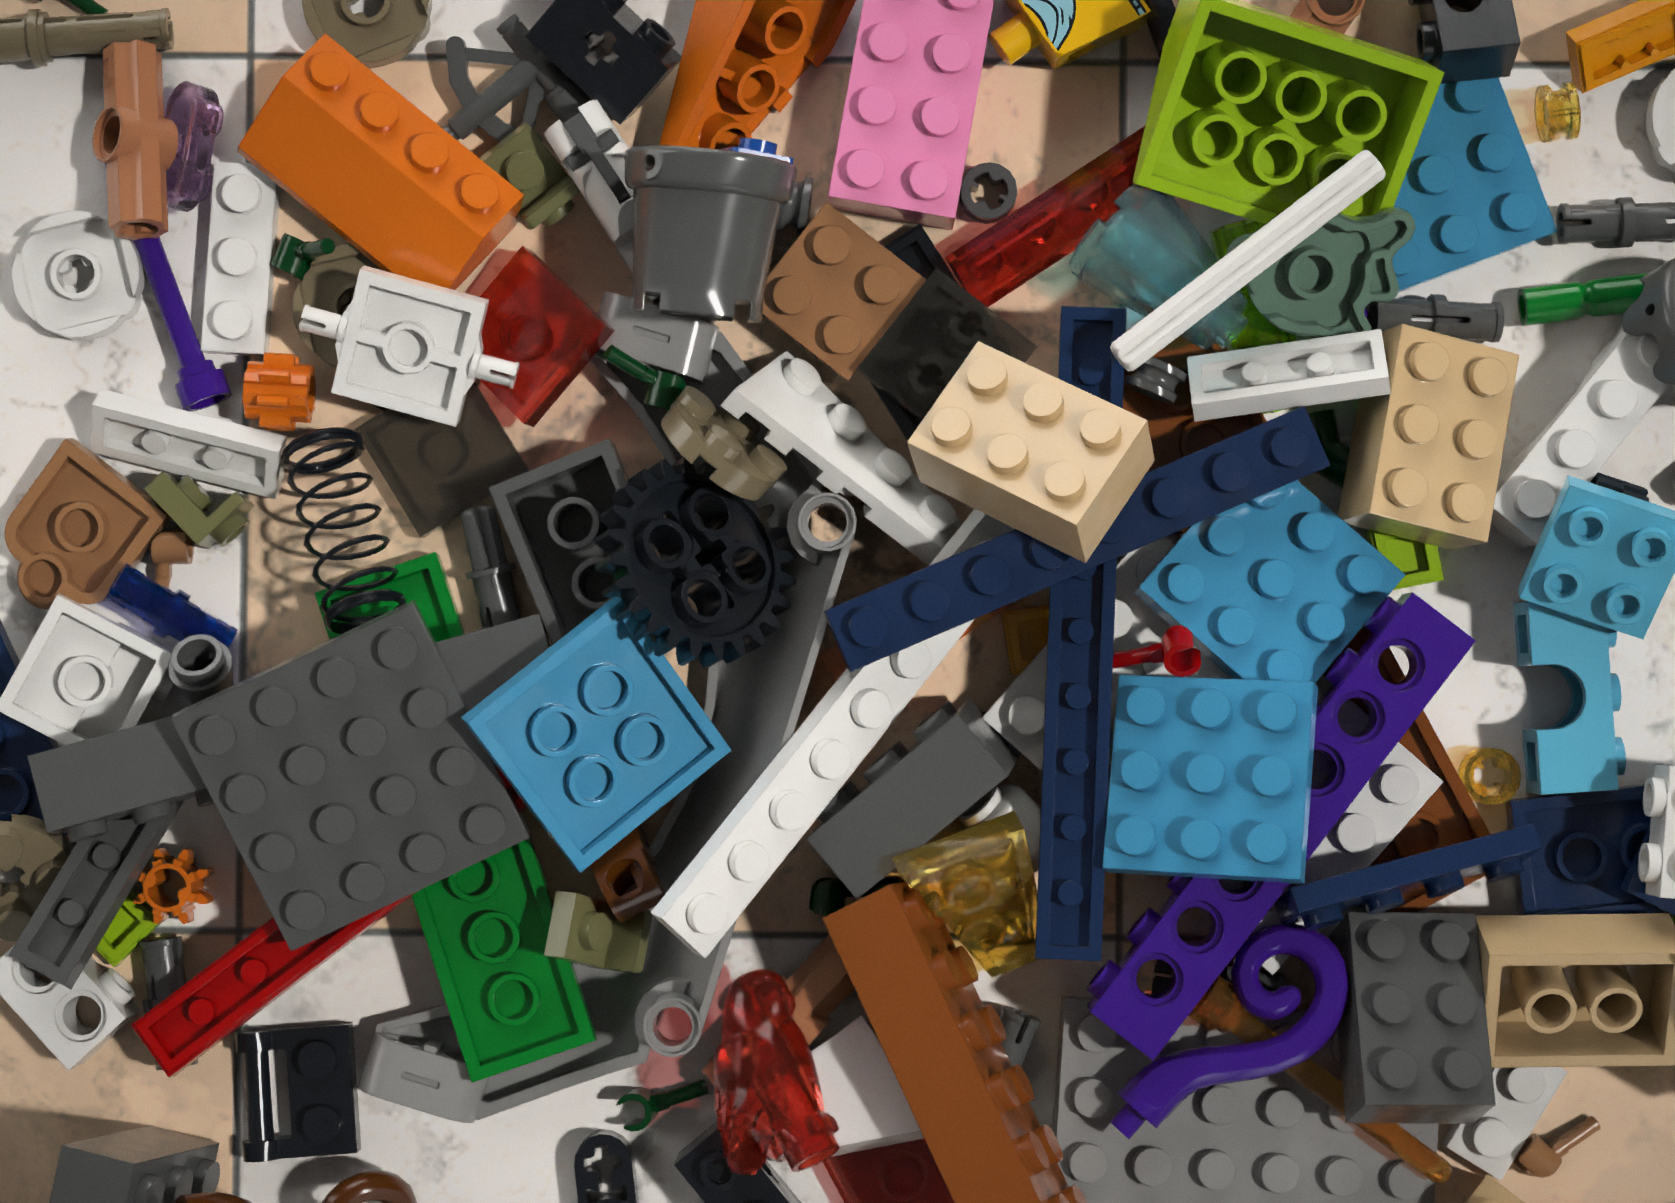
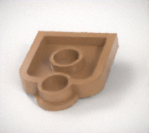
(79, 528)

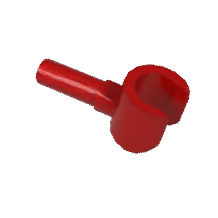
(1168, 651)

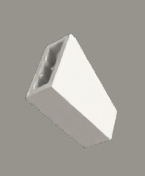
(862, 1092)

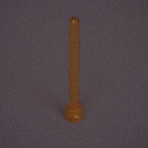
(1223, 1011)

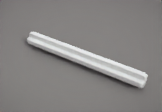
(1247, 260)

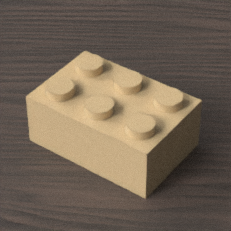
(1434, 447)
(1032, 451)
(1579, 989)

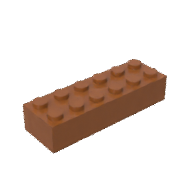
(948, 1051)

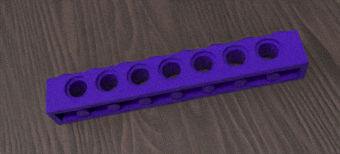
(1433, 652)

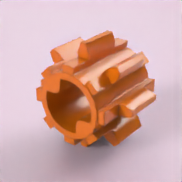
(279, 391)
(187, 896)

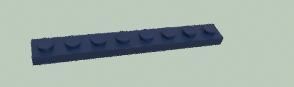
(1021, 565)

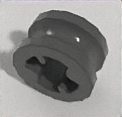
(996, 175)
(798, 208)
(1156, 381)

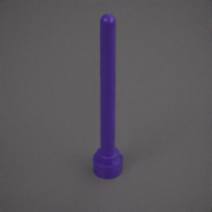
(199, 380)

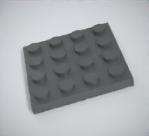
(350, 775)

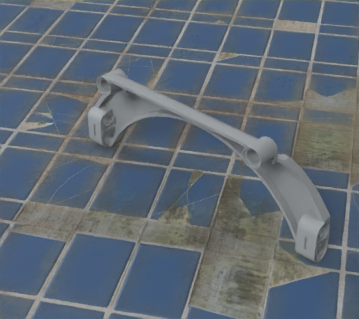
(751, 705)

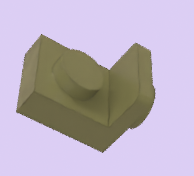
(536, 173)
(188, 505)
(590, 935)

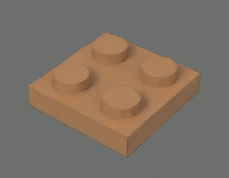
(838, 291)

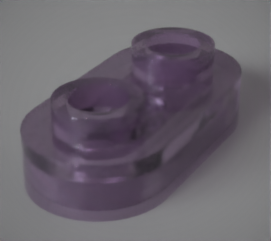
(198, 123)

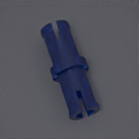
(165, 609)

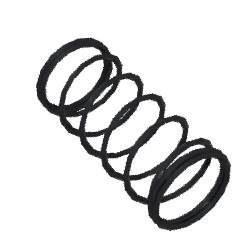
(302, 467)

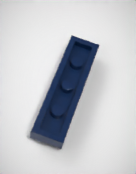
(1384, 884)

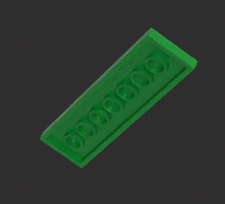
(493, 917)

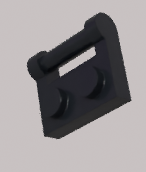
(320, 1091)

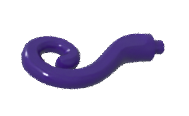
(1171, 1078)

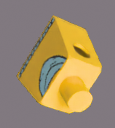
(1065, 27)

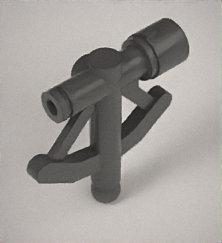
(529, 70)

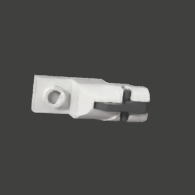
(596, 163)

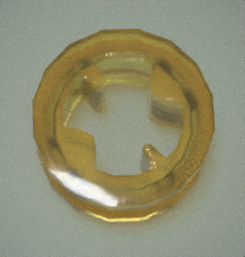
(1557, 112)
(1499, 760)

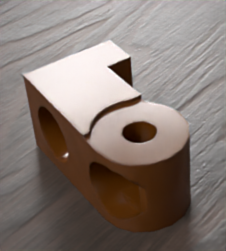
(629, 876)

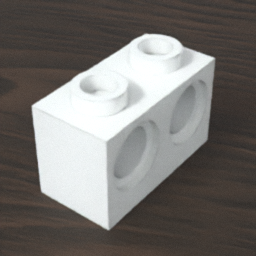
(51, 1007)

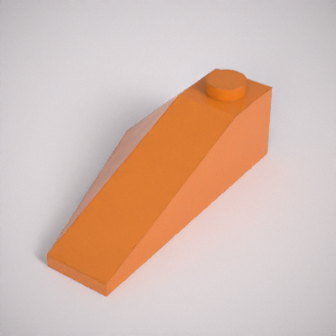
(743, 63)

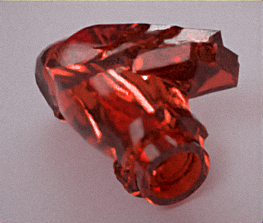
(768, 1081)

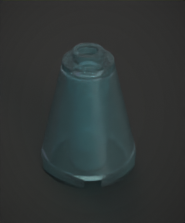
(1148, 257)

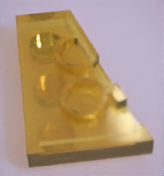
(981, 889)

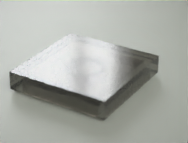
(439, 466)

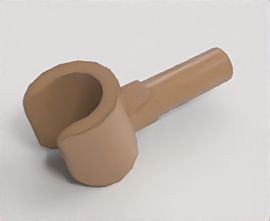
(170, 549)
(1543, 1160)

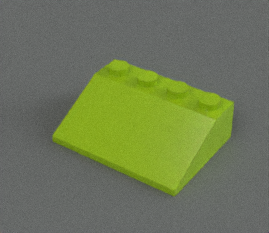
(1271, 106)

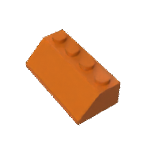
(379, 169)

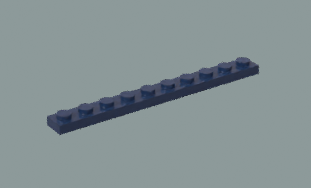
(1078, 694)

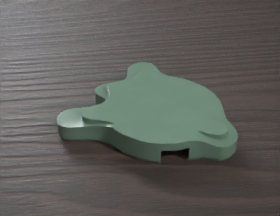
(1333, 274)

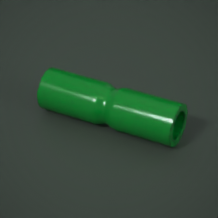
(1576, 299)

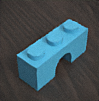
(1582, 746)

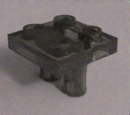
(933, 340)

